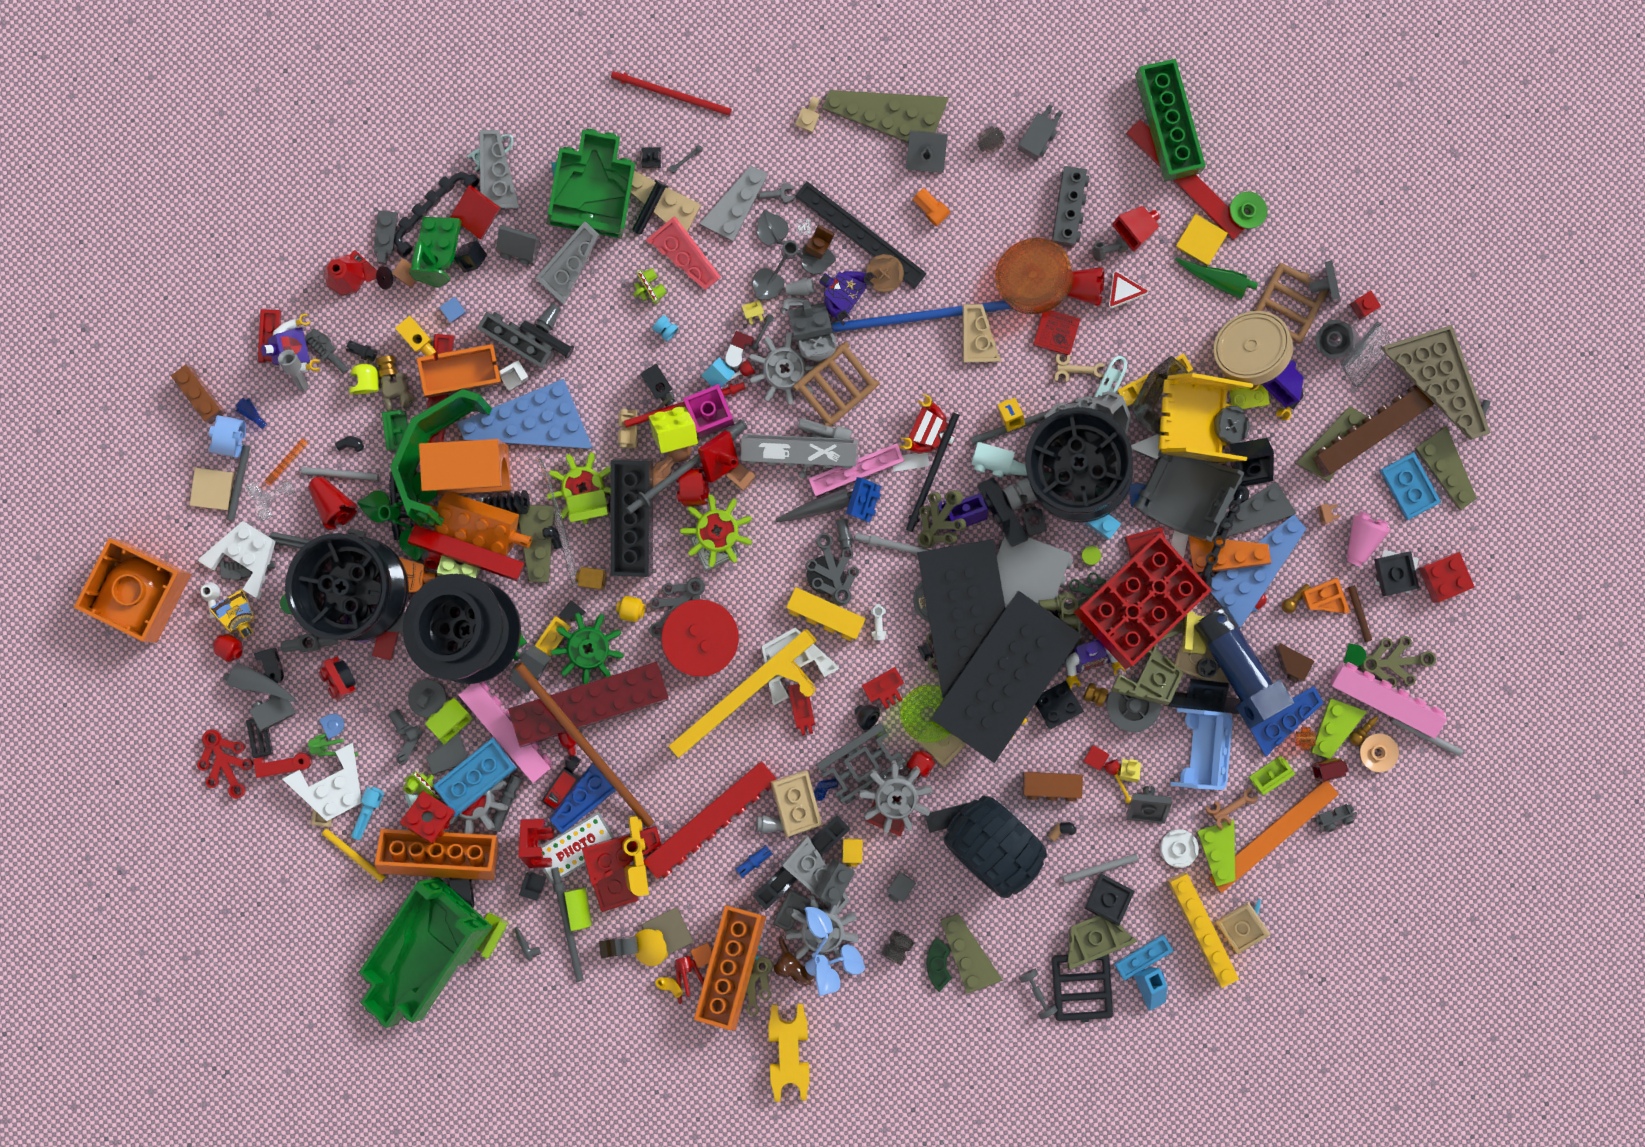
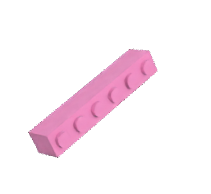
(1388, 700)
(499, 724)

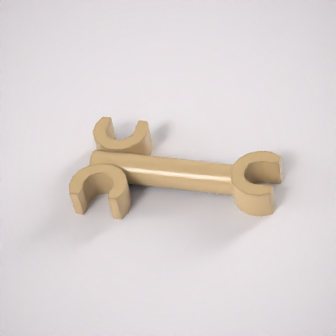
(1063, 368)

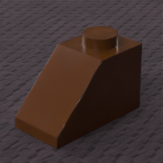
(1293, 663)

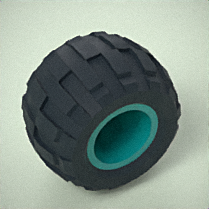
(995, 846)

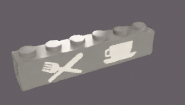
(799, 450)

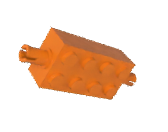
(479, 524)

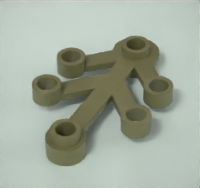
(927, 537)
(1394, 662)
(763, 975)

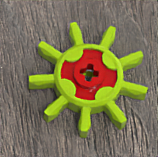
(579, 476)
(710, 540)

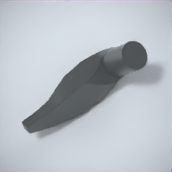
(529, 953)

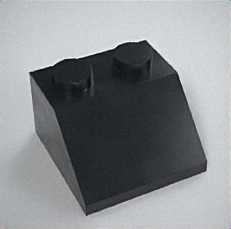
(1259, 463)

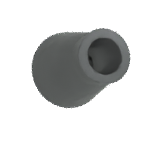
(548, 318)

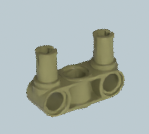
(1065, 613)

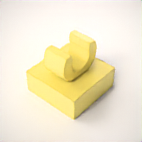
(753, 309)
(1130, 770)

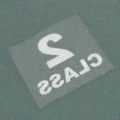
(804, 227)

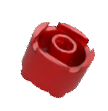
(693, 488)

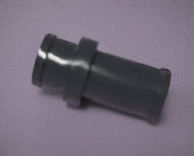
(365, 352)

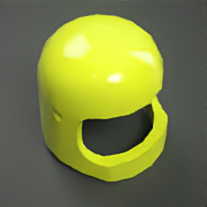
(367, 379)

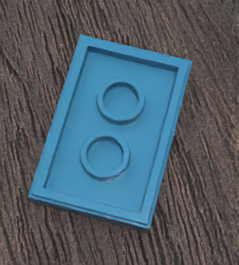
(1410, 486)

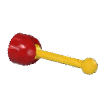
(1113, 768)

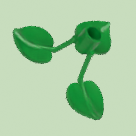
(378, 508)

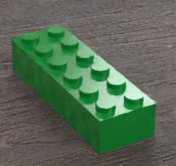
(1170, 120)

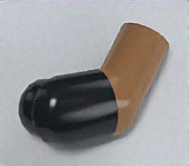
(1062, 828)

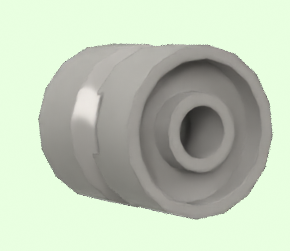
(1019, 494)

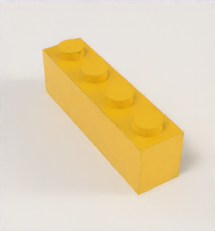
(825, 613)

